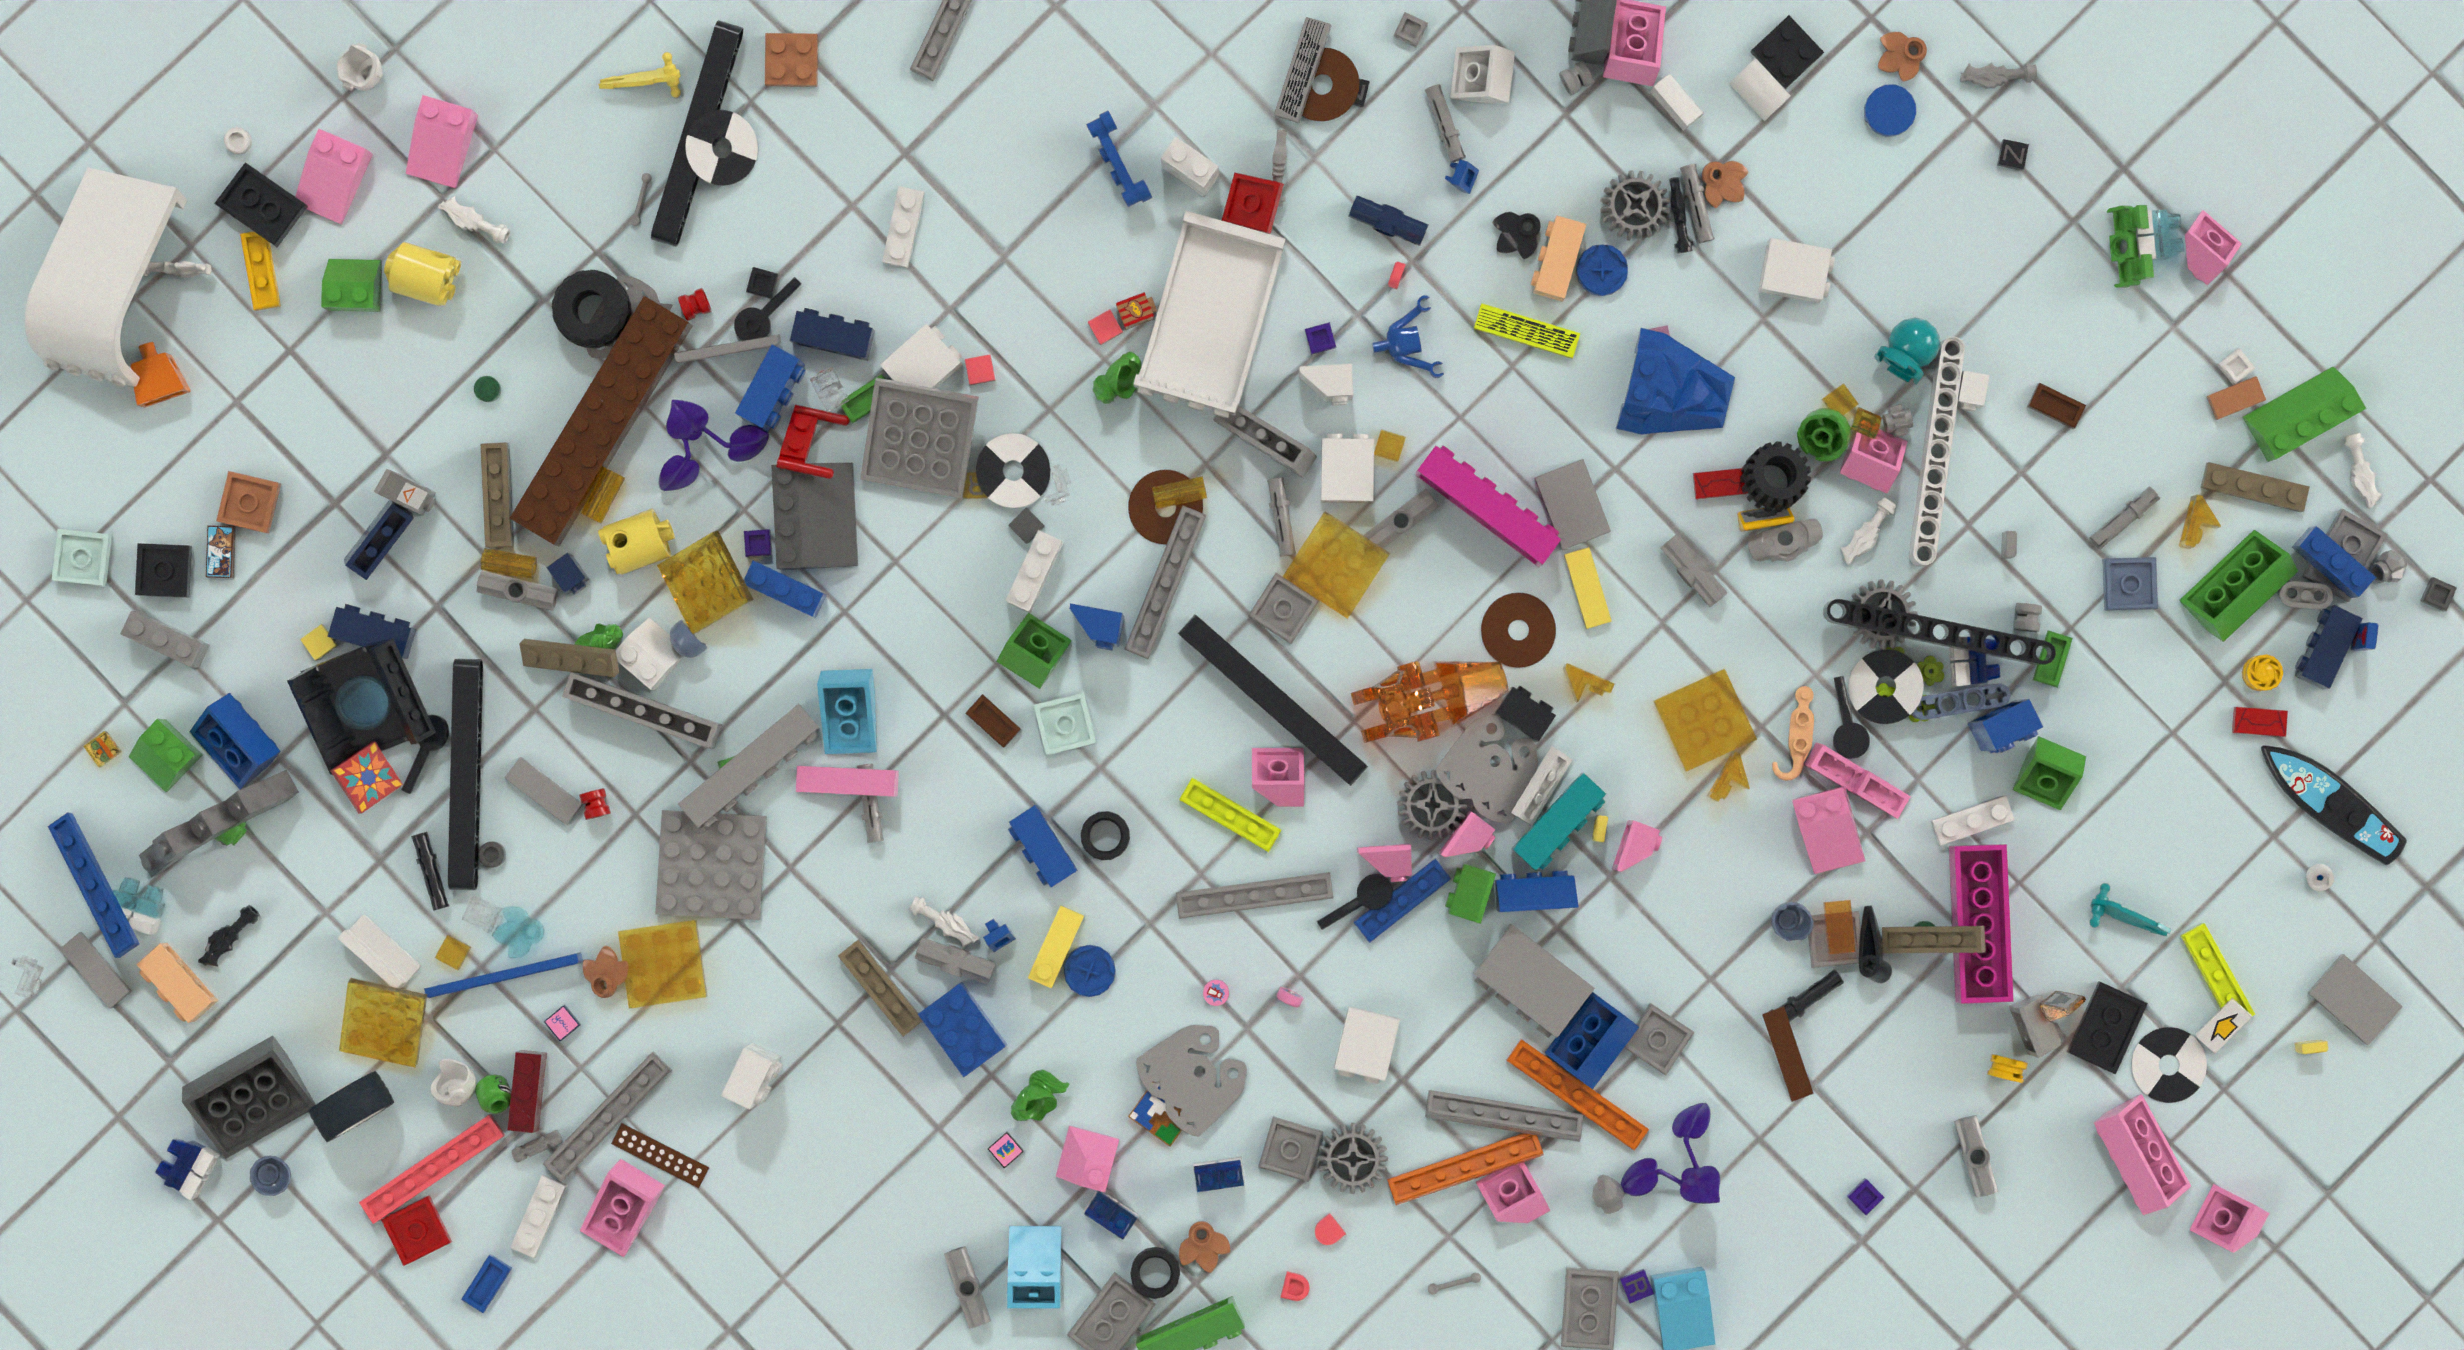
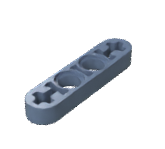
(1960, 702)

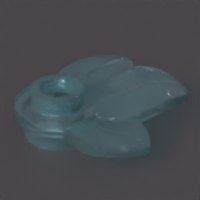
(515, 931)

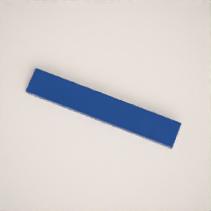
(93, 885)
(503, 975)

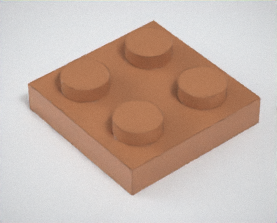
(791, 59)
(248, 502)

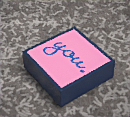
(562, 1023)

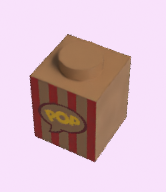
(1136, 310)

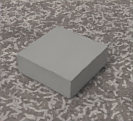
(1410, 29)
(2009, 544)

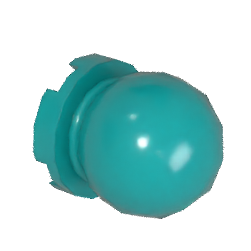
(1911, 346)

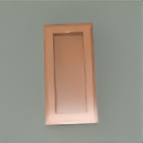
(2236, 398)

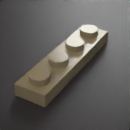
(2255, 487)
(496, 495)
(569, 657)
(1933, 939)
(880, 987)

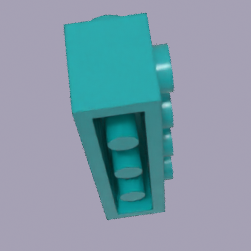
(1559, 821)

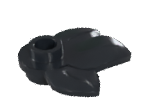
(1514, 236)

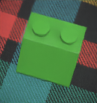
(351, 285)
(1033, 650)
(164, 754)
(2050, 773)
(1470, 893)

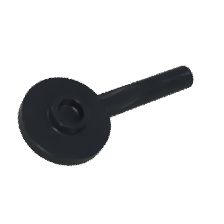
(754, 322)
(1851, 738)
(429, 744)
(1372, 892)

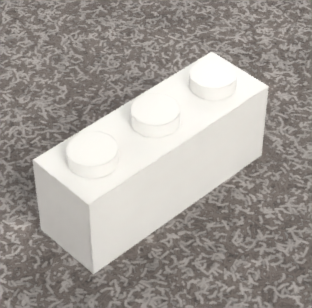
(1034, 571)

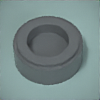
(492, 854)

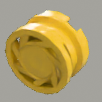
(2262, 672)
(2007, 1068)

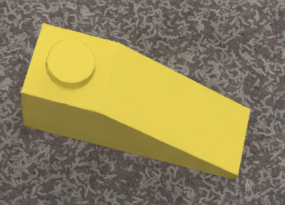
(1056, 947)

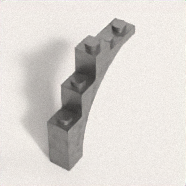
(216, 820)

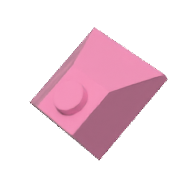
(2209, 248)
(1279, 775)
(1469, 836)
(1636, 845)
(1389, 860)
(1087, 1158)
(1513, 1195)
(2228, 1219)

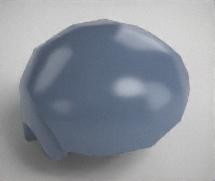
(684, 641)
(1792, 921)
(270, 1175)

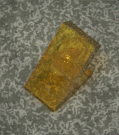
(2197, 514)
(1579, 679)
(1732, 771)

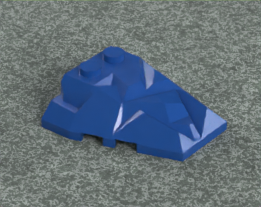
(1673, 388)

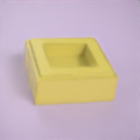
(318, 643)
(1599, 828)
(2310, 1047)

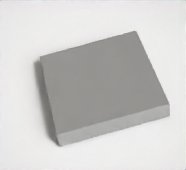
(1283, 608)
(1818, 944)
(1659, 1039)
(1290, 1149)

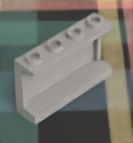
(1533, 982)

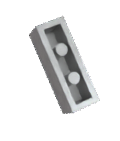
(165, 639)

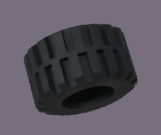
(1789, 462)

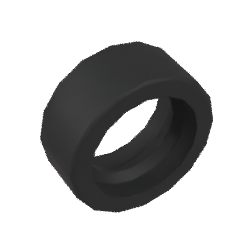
(1102, 816)
(1155, 1292)

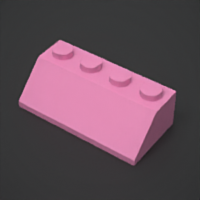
(2142, 1155)

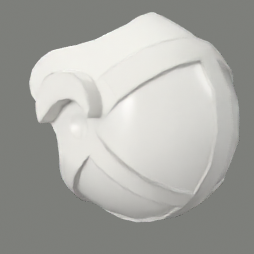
(359, 68)
(454, 1083)

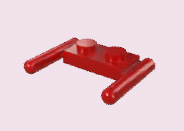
(800, 437)

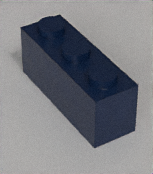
(832, 334)
(378, 539)
(364, 629)
(2327, 646)

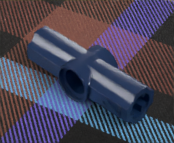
(1388, 220)

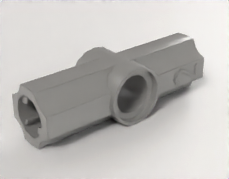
(1415, 509)
(1693, 570)
(533, 593)
(955, 960)
(1980, 1172)
(973, 1303)

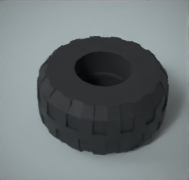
(573, 291)

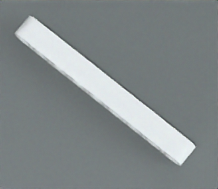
(1944, 441)

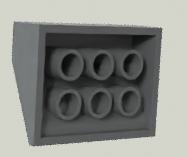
(1593, 30)
(815, 518)
(247, 1097)

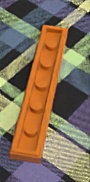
(1577, 1094)
(1464, 1167)

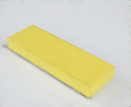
(1587, 588)

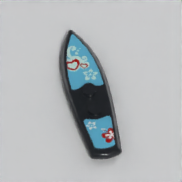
(2334, 803)

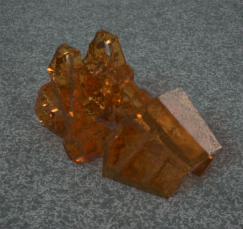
(1465, 684)

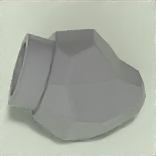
(2389, 567)
(1608, 1194)

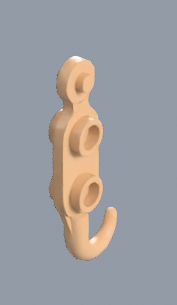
(1800, 734)

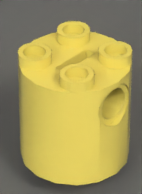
(421, 273)
(637, 541)

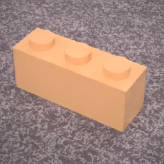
(1558, 258)
(176, 983)

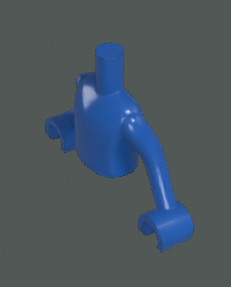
(1406, 341)

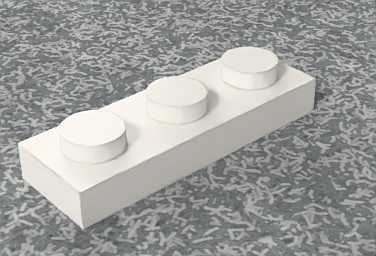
(903, 227)
(1541, 786)
(1972, 820)
(538, 1216)

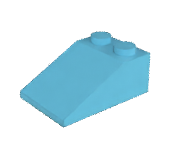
(848, 711)
(1683, 1309)

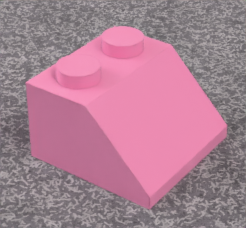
(1874, 460)

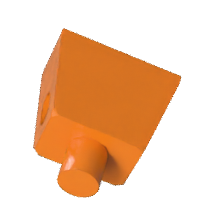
(158, 376)

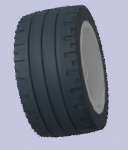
(351, 1106)

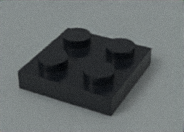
(1787, 52)
(163, 570)

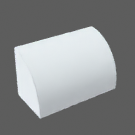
(1760, 89)
(1676, 102)

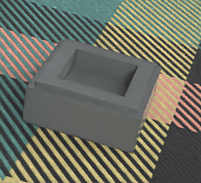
(1026, 525)
(2438, 594)

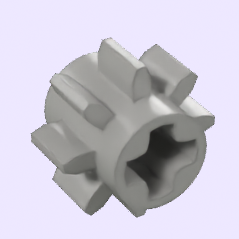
(1897, 420)

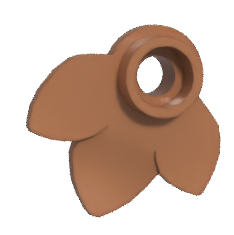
(1898, 56)
(1728, 183)
(607, 970)
(1205, 1249)

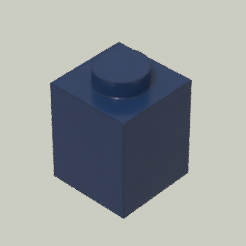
(568, 574)

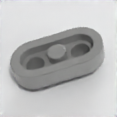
(2305, 594)

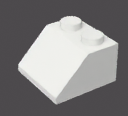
(1482, 74)
(1329, 381)
(648, 654)

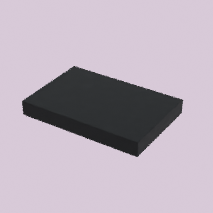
(261, 204)
(2107, 1027)

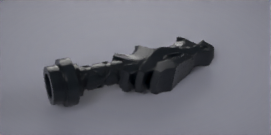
(1678, 207)
(222, 939)

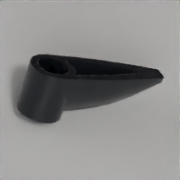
(1871, 950)

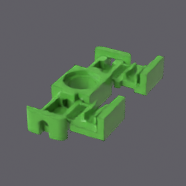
(2129, 266)

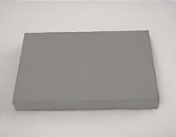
(1572, 504)
(2357, 539)
(2355, 999)
(1589, 1308)
(1111, 1316)

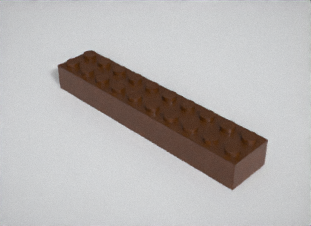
(601, 421)

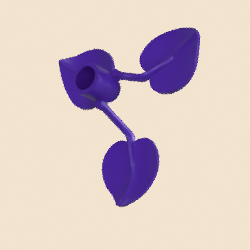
(687, 423)
(1697, 1183)

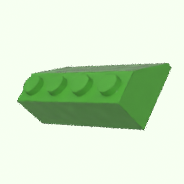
(2303, 413)
(2239, 585)
(1196, 1329)

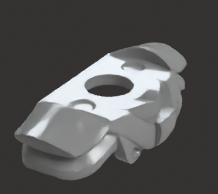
(1766, 544)

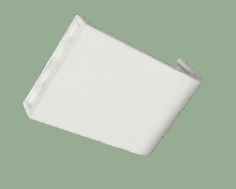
(94, 272)
(1210, 314)

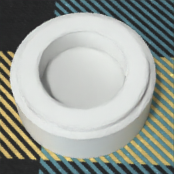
(237, 140)

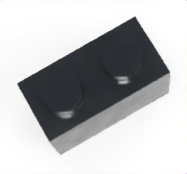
(1526, 713)

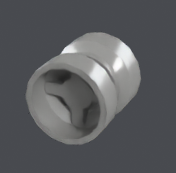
(1576, 77)
(2027, 617)

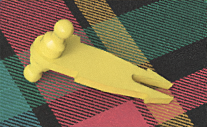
(666, 74)

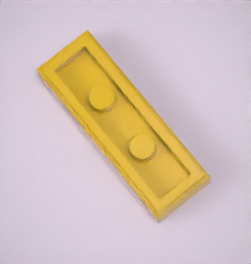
(260, 271)

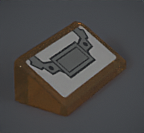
(2060, 1005)

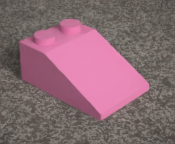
(1635, 42)
(440, 141)
(332, 175)
(1829, 829)
(621, 1207)

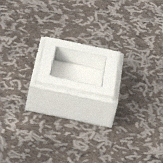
(2236, 366)

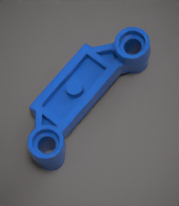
(1133, 192)

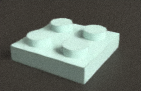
(81, 557)
(1065, 723)

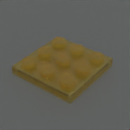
(1336, 564)
(705, 582)
(1705, 720)
(663, 964)
(383, 1022)

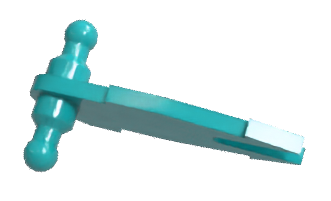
(2102, 905)

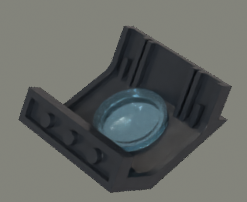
(360, 701)

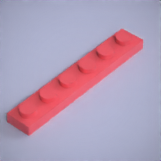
(432, 1168)

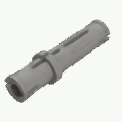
(1449, 134)
(1697, 203)
(2132, 511)
(1281, 516)
(874, 834)

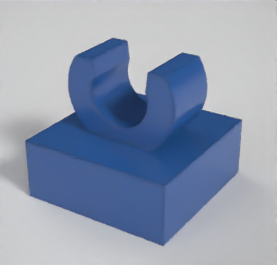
(1464, 176)
(998, 935)

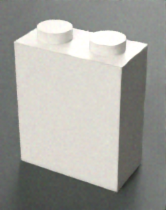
(1189, 166)
(1796, 270)
(923, 359)
(1347, 469)
(1366, 1044)

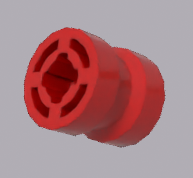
(694, 304)
(595, 804)

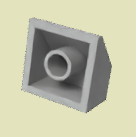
(2036, 1033)

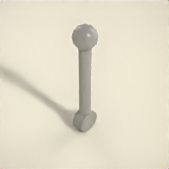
(635, 219)
(1433, 1288)

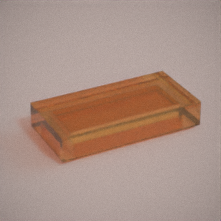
(1839, 927)

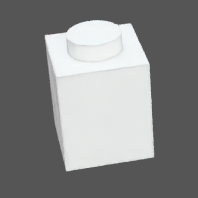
(1972, 390)

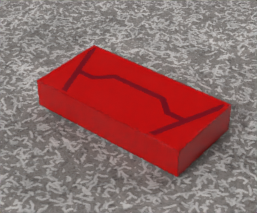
(1718, 483)
(2259, 721)

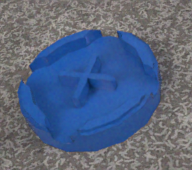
(1890, 110)
(1602, 270)
(1089, 970)

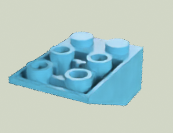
(1034, 1267)

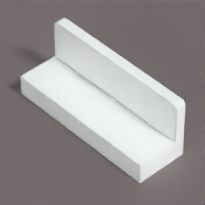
(380, 952)

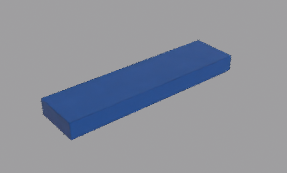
(1404, 899)

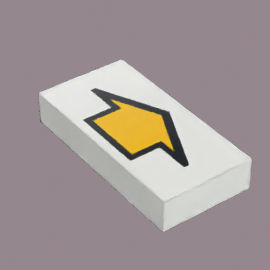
(2223, 1025)

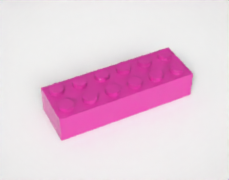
(1487, 506)
(1982, 899)

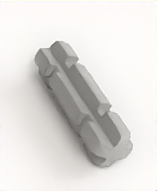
(536, 1146)

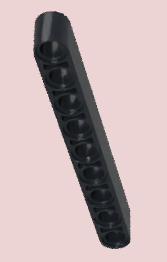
(706, 98)
(1951, 629)
(1272, 700)
(465, 774)

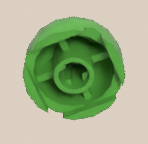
(1824, 434)

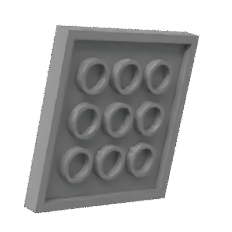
(919, 437)
(711, 869)

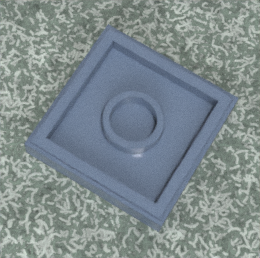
(2130, 583)

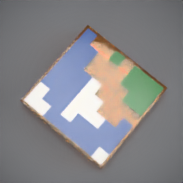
(1152, 1116)

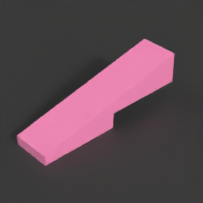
(1857, 780)
(847, 781)

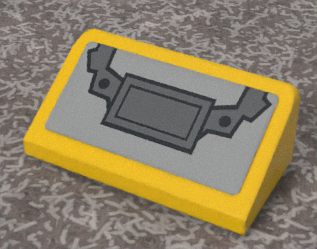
(1760, 519)

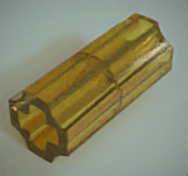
(1179, 492)
(602, 495)
(508, 563)

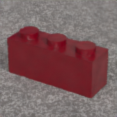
(527, 1091)

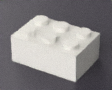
(751, 1076)

